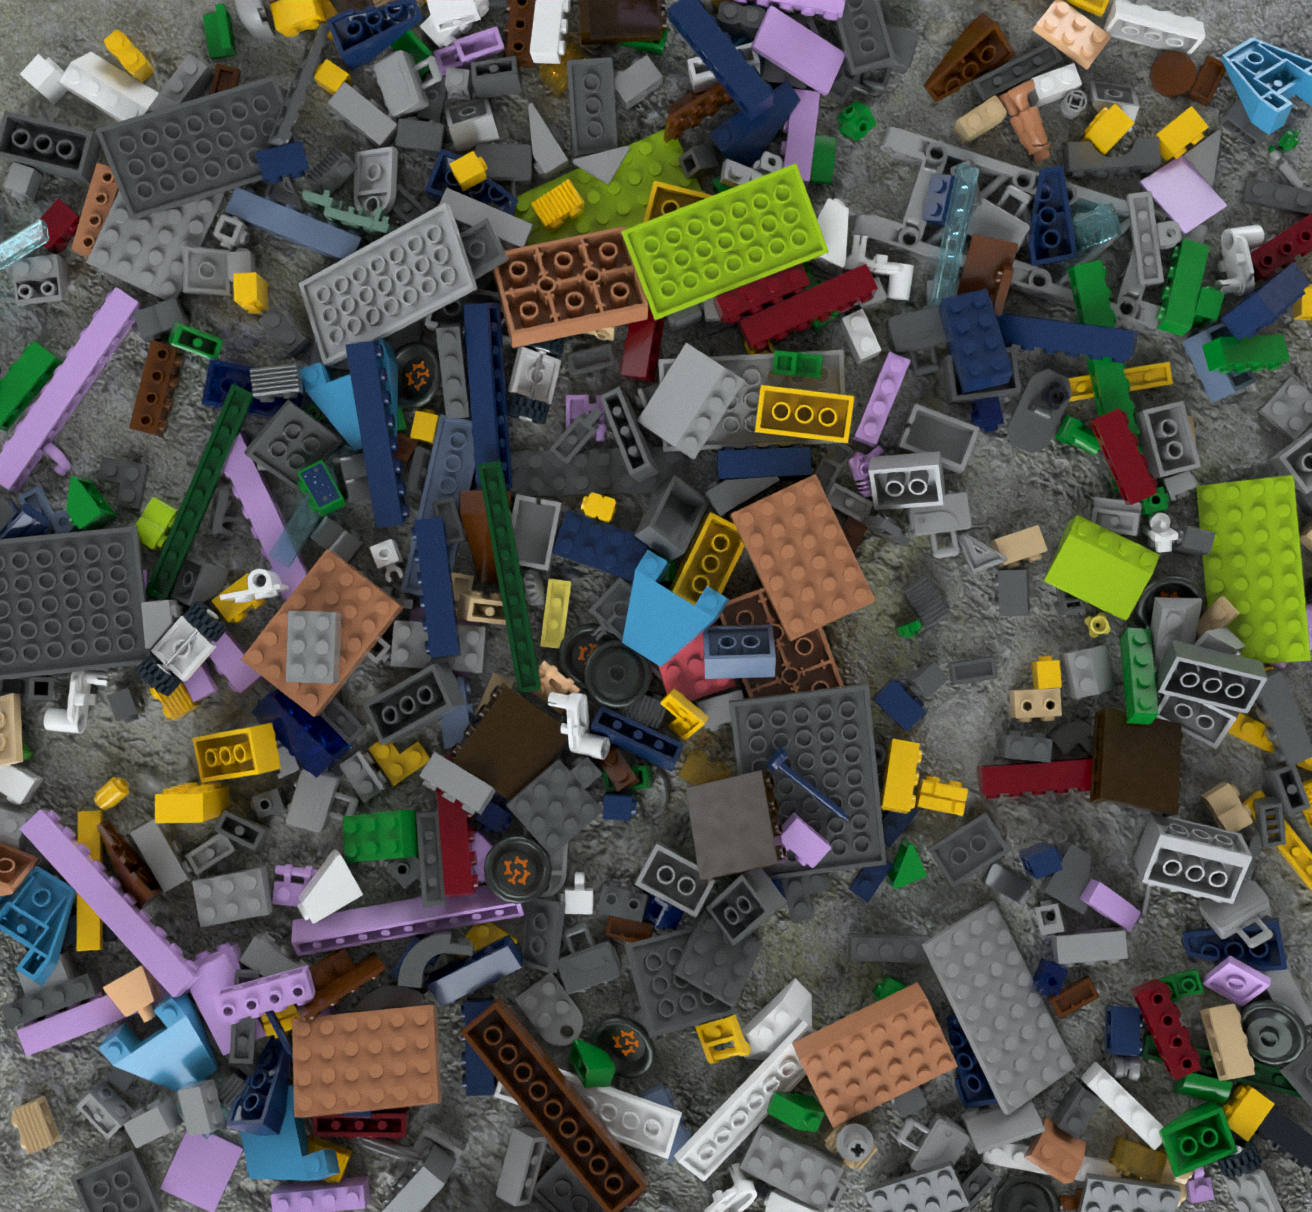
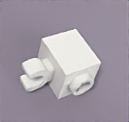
(387, 557)
(577, 898)

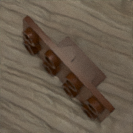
(692, 109)
(989, 268)
(336, 977)

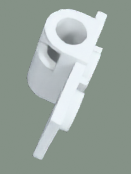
(256, 588)

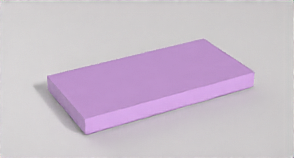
(798, 50)
(214, 976)

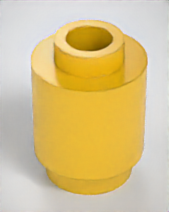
(111, 793)

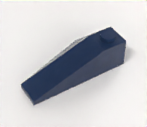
(368, 32)
(746, 139)
(484, 192)
(1051, 227)
(1267, 956)
(970, 1079)
(264, 1099)

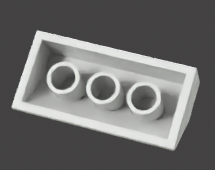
(1154, 27)
(107, 87)

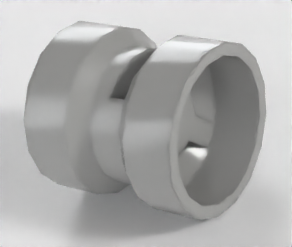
(1069, 108)
(1125, 1067)

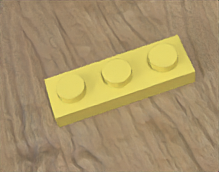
(555, 613)

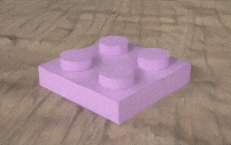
(1236, 981)

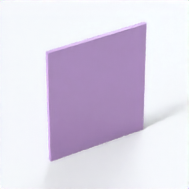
(1183, 194)
(202, 1170)

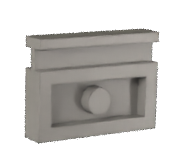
(1117, 516)

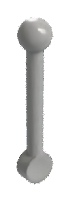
(1143, 918)

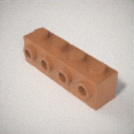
(95, 210)

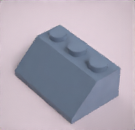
(1215, 384)
(739, 651)

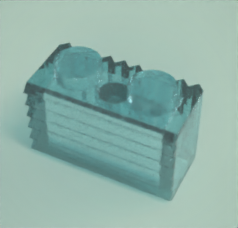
(1095, 226)

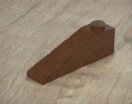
(974, 53)
(475, 522)
(130, 868)

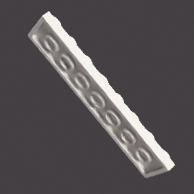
(744, 1108)
(625, 1116)

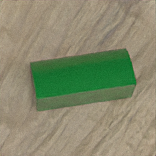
(1203, 1087)

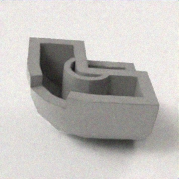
(255, 18)

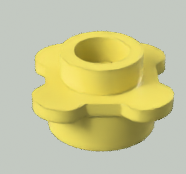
(1103, 625)

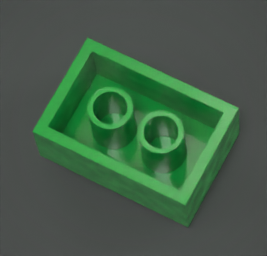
(380, 836)

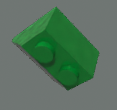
(87, 506)

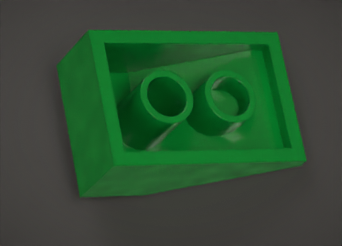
(1197, 1138)

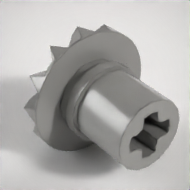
(534, 587)
(854, 1142)

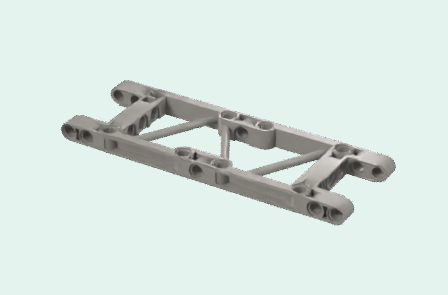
(917, 150)

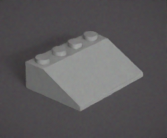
(690, 400)

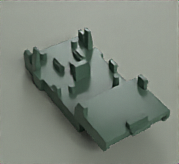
(334, 212)

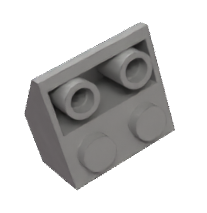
(40, 279)

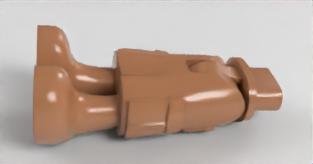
(1026, 121)

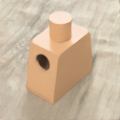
(135, 993)

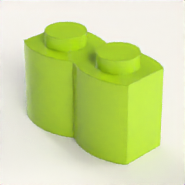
(156, 523)

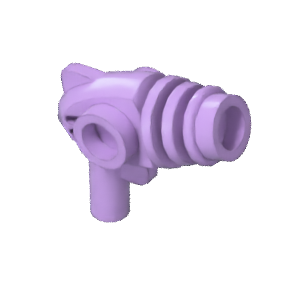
(859, 467)

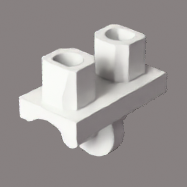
(1160, 533)

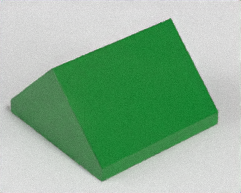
(906, 866)

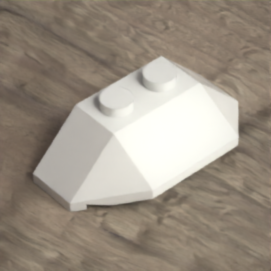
(778, 1020)

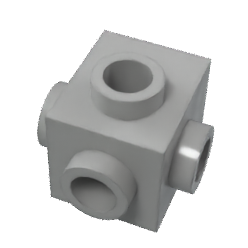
(231, 226)

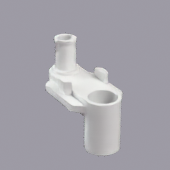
(1237, 259)
(899, 274)
(79, 698)
(578, 725)
(737, 1197)

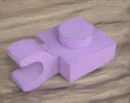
(1199, 1186)

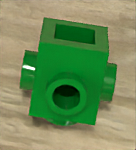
(856, 121)
(1160, 503)
(887, 987)

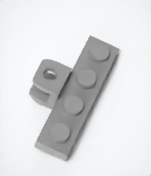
(735, 174)
(1149, 237)

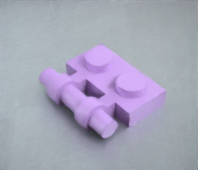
(579, 404)
(286, 891)

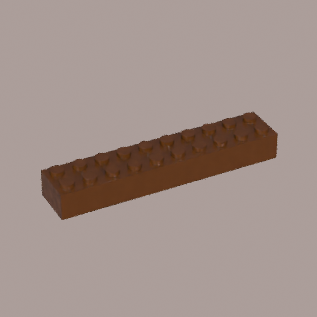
(555, 1107)

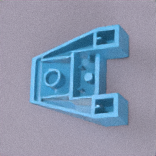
(1266, 80)
(337, 397)
(660, 620)
(38, 919)
(172, 1054)
(287, 1154)

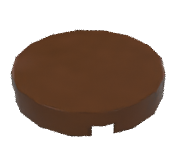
(1173, 74)

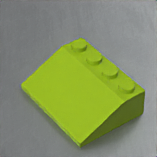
(1101, 567)

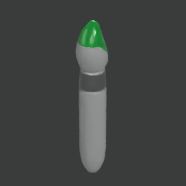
(1276, 155)

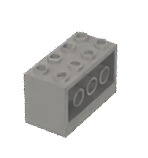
(1192, 858)

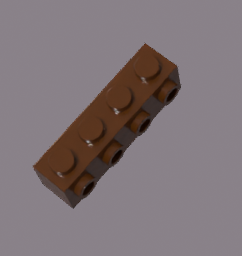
(520, 31)
(157, 389)

